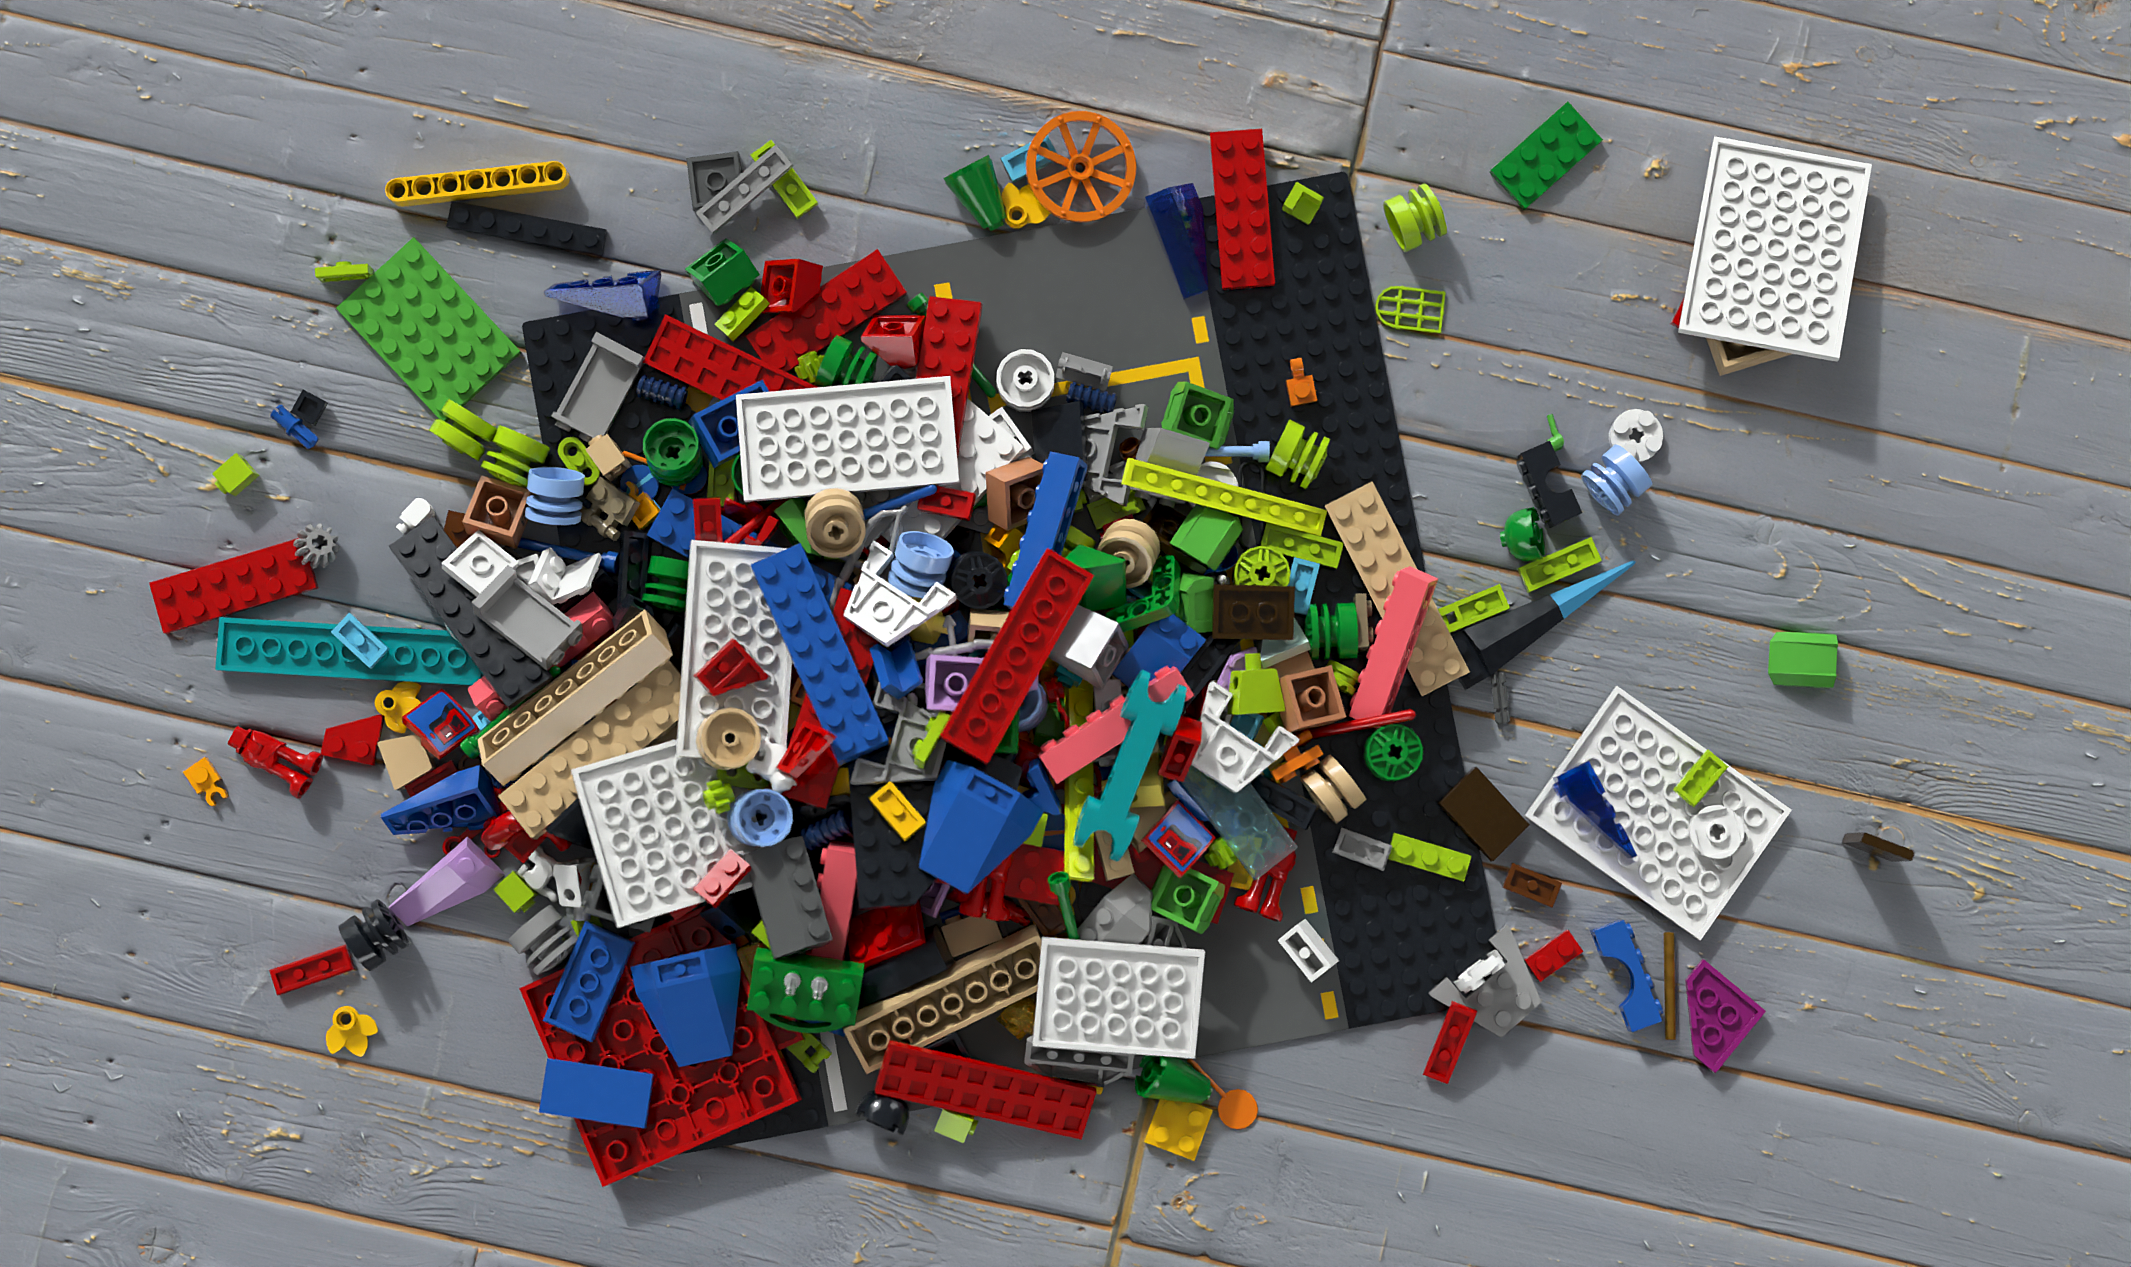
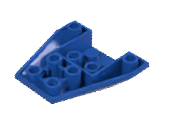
(973, 826)
(693, 1002)

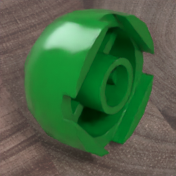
(1523, 535)

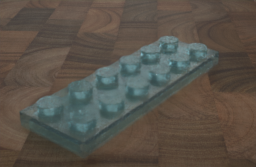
(1241, 821)

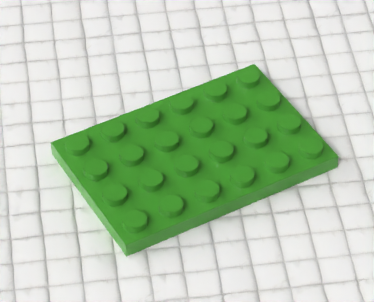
(428, 329)

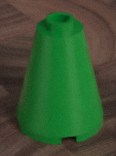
(979, 192)
(1171, 1080)

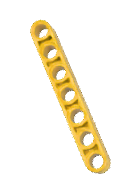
(466, 178)

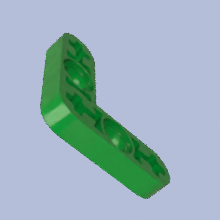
(1155, 605)

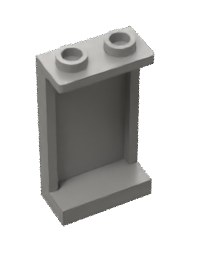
(599, 388)
(526, 619)

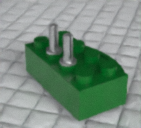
(805, 990)

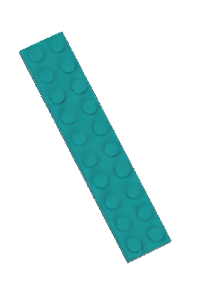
(315, 651)

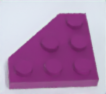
(1717, 1015)

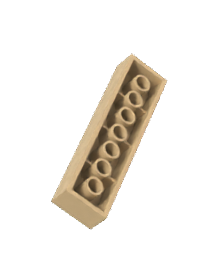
(1378, 556)
(574, 698)
(624, 727)
(950, 998)

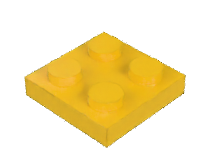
(1178, 1127)

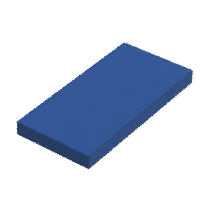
(589, 981)
(596, 1093)

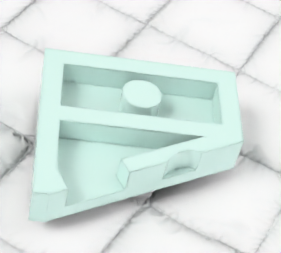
(1279, 650)

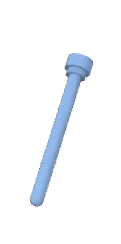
(1257, 451)

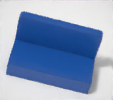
(896, 669)

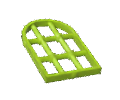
(1419, 316)

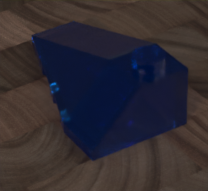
(1180, 229)
(625, 297)
(1584, 793)

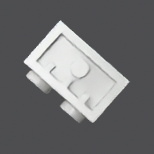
(560, 582)

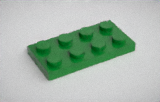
(1546, 155)

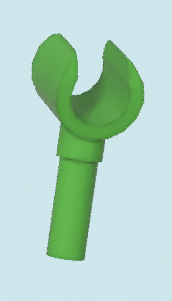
(1557, 440)

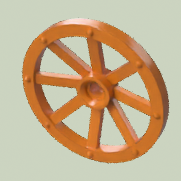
(1083, 159)

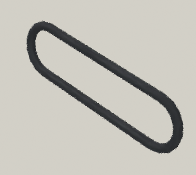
(1262, 491)

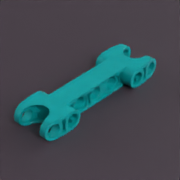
(1112, 810)

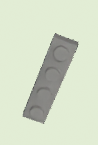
(744, 189)

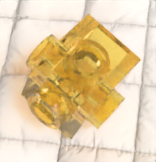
(1019, 1017)

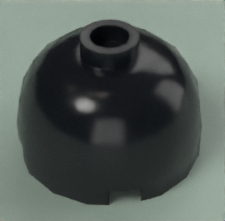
(884, 1111)

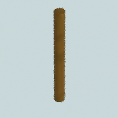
(1669, 986)

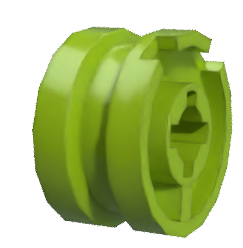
(1345, 677)

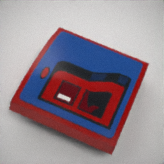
(440, 723)
(1178, 839)

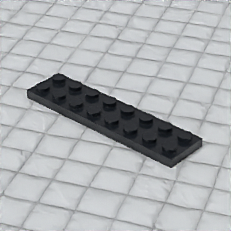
(503, 665)

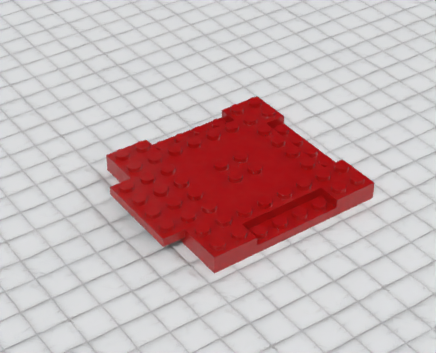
(686, 1101)

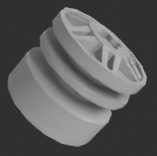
(544, 940)

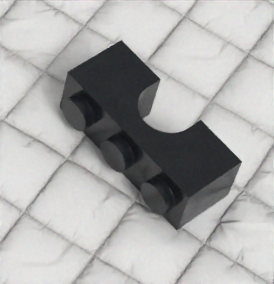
(1554, 506)
(674, 630)

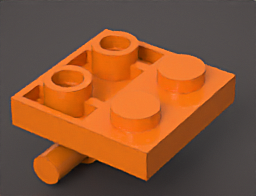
(1295, 759)

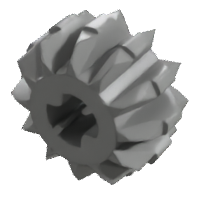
(309, 552)

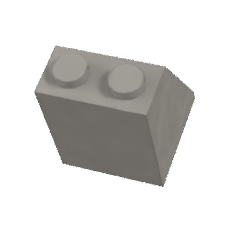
(1169, 451)
(1090, 646)

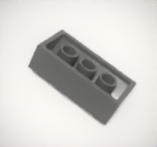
(788, 898)

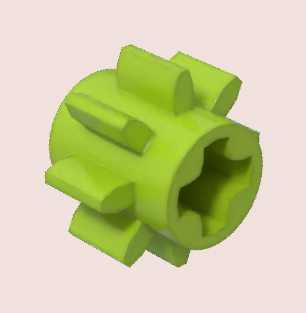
(809, 366)
(718, 796)
(1220, 854)

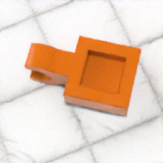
(1301, 387)

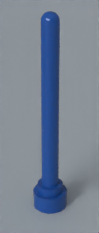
(900, 500)
(609, 560)

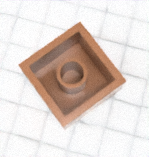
(1012, 492)
(497, 511)
(1310, 699)

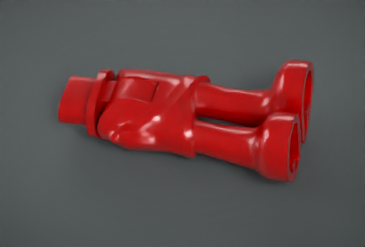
(264, 752)
(1270, 907)
(996, 909)

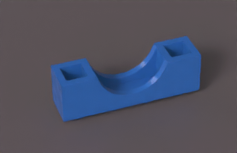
(1639, 1006)

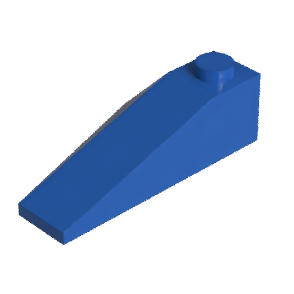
(456, 801)

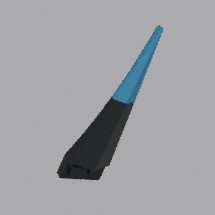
(1501, 638)

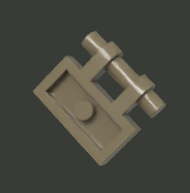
(612, 501)
(1364, 610)

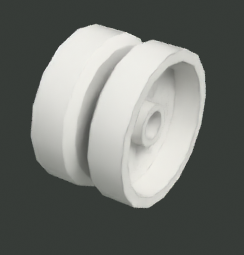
(1022, 365)

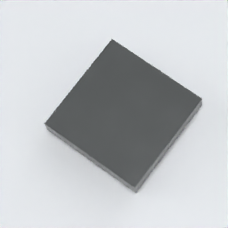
(711, 175)

